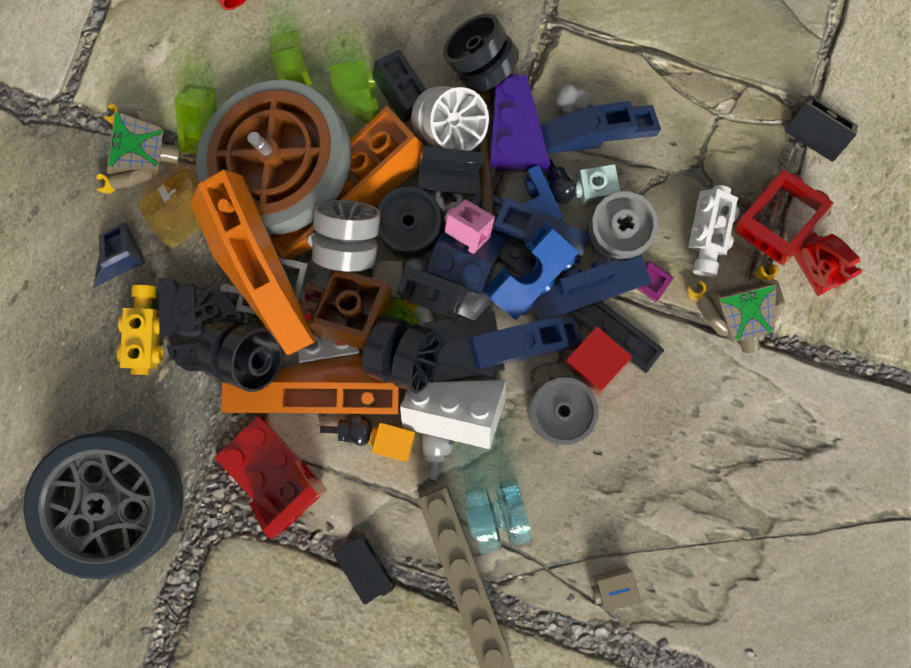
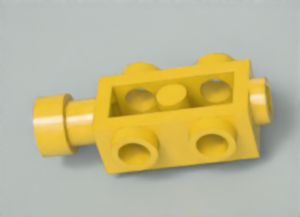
(145, 337)

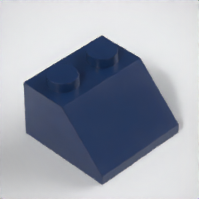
(455, 263)

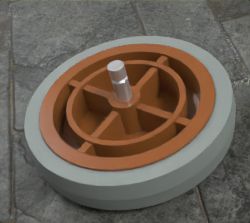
(285, 147)

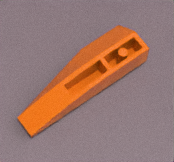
(249, 258)
(318, 387)

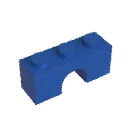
(518, 293)

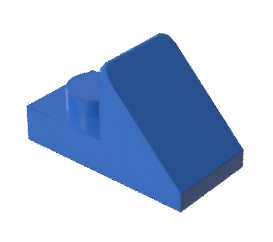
(544, 200)

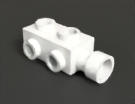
(712, 228)

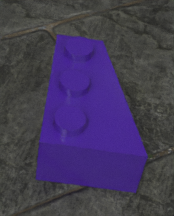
(516, 128)

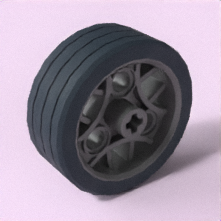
(102, 503)

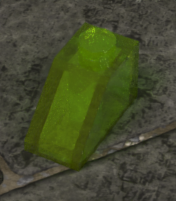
(289, 58)
(193, 111)

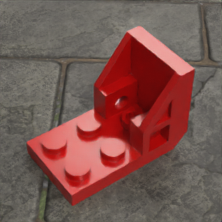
(271, 476)

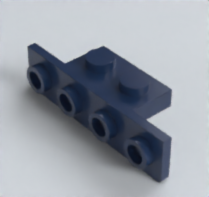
(591, 286)

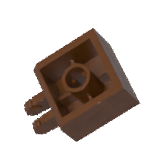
(347, 307)

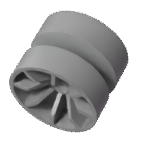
(345, 235)

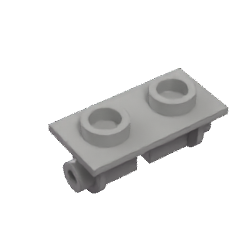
(323, 349)

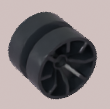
(401, 353)
(240, 354)

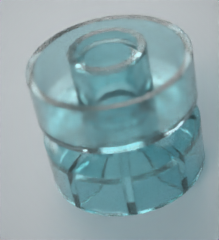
(506, 513)

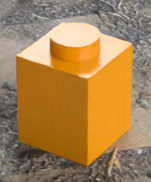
(392, 441)

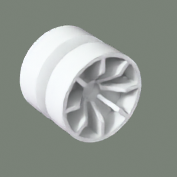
(450, 118)

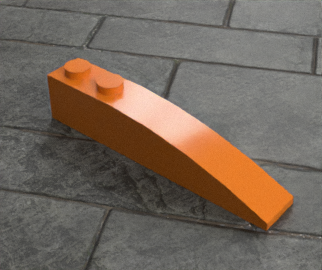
(381, 160)

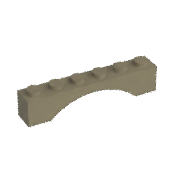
(464, 580)

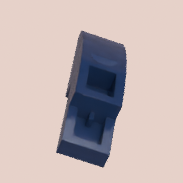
(599, 124)
(523, 222)
(525, 341)

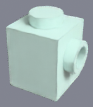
(596, 184)

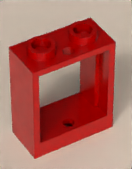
(768, 241)

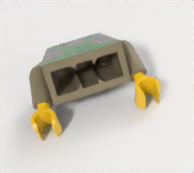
(134, 149)
(743, 309)

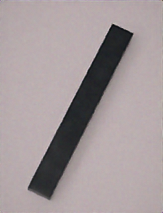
(637, 344)

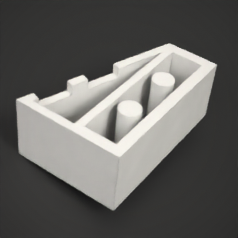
(456, 410)

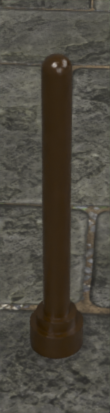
(485, 170)

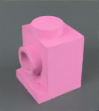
(469, 225)

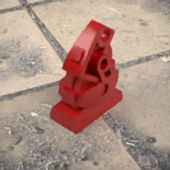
(827, 262)

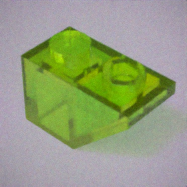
(352, 89)

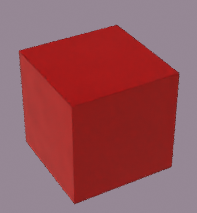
(598, 361)

